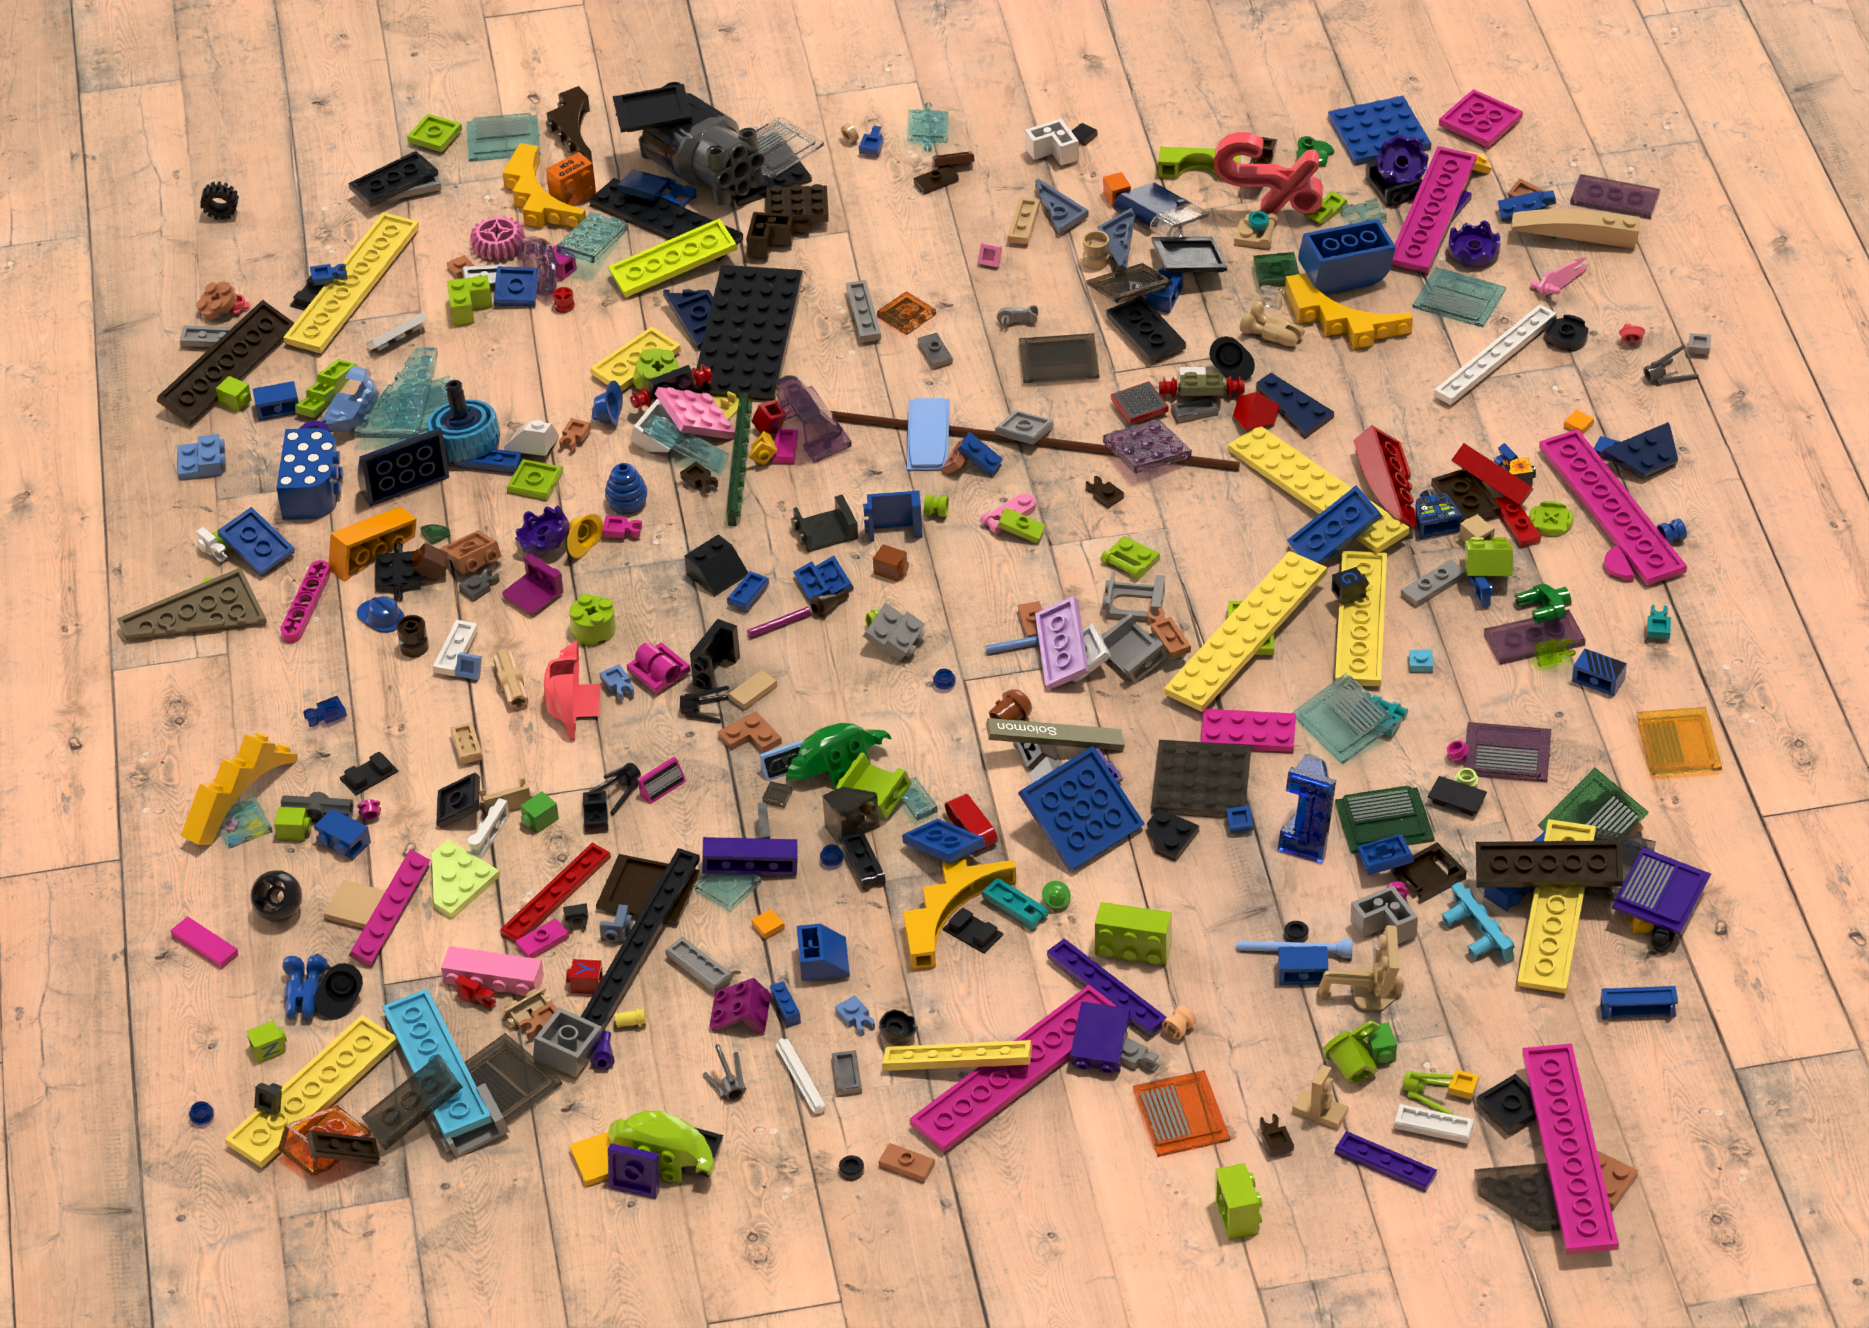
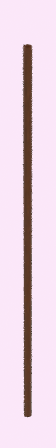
(1050, 442)

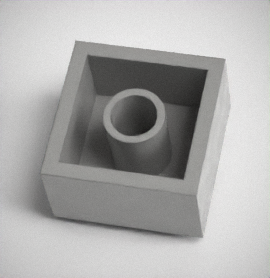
(566, 1042)

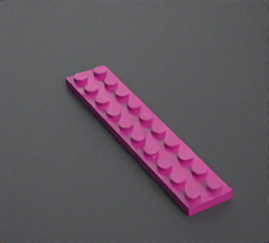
(1613, 507)
(994, 1087)
(1569, 1149)

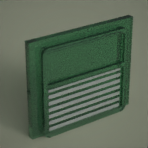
(1599, 804)
(1384, 814)

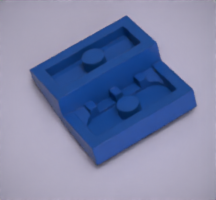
(823, 578)

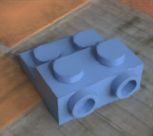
(201, 458)

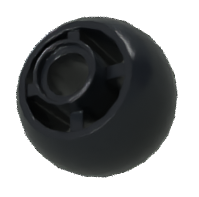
(262, 894)

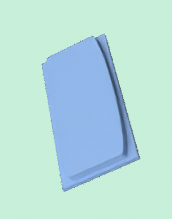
(928, 433)

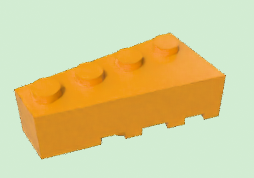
(361, 542)

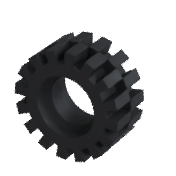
(222, 192)

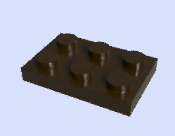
(1467, 494)

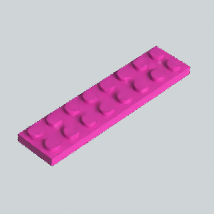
(1433, 209)

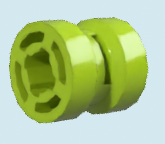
(936, 505)

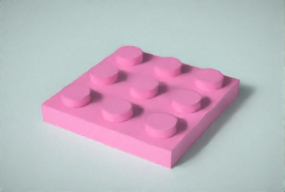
(695, 413)

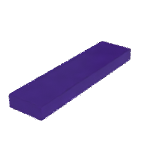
(1385, 1161)

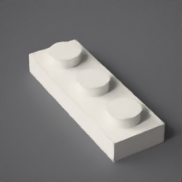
(397, 332)
(456, 642)

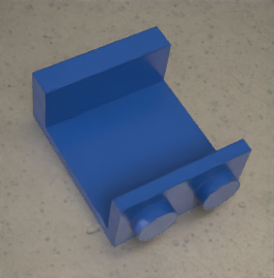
(893, 510)

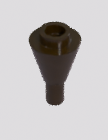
(823, 603)

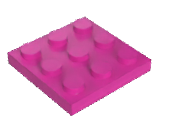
(1480, 118)

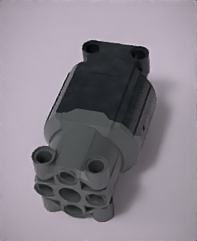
(707, 151)

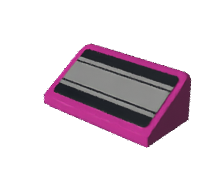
(661, 780)

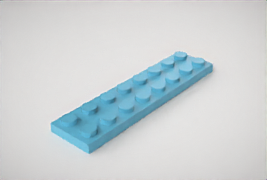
(422, 1038)

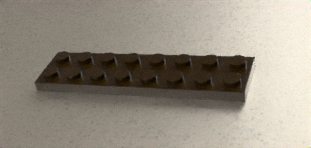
(230, 356)

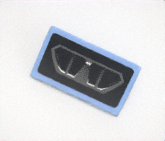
(776, 762)

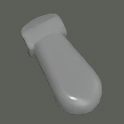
(1011, 314)

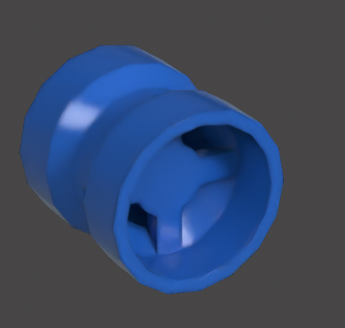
(1673, 531)

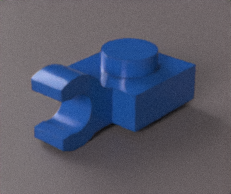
(872, 143)
(1483, 590)

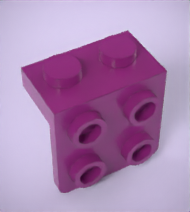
(536, 587)
(741, 1002)

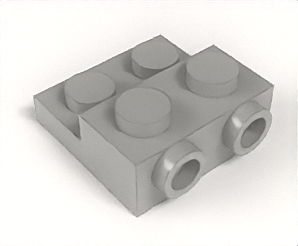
(895, 632)

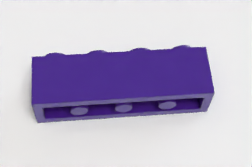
(749, 856)

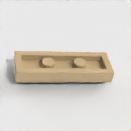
(1023, 220)

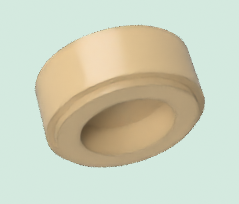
(849, 133)

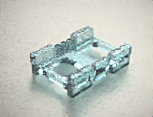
(1362, 210)

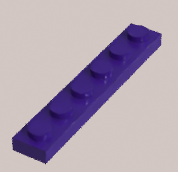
(1090, 973)

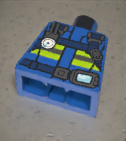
(1436, 515)

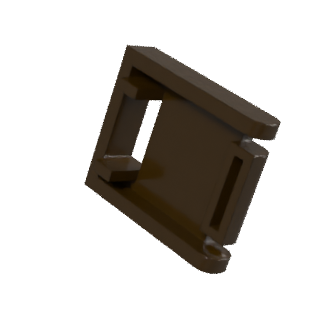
(1425, 877)

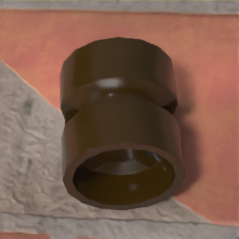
(412, 636)

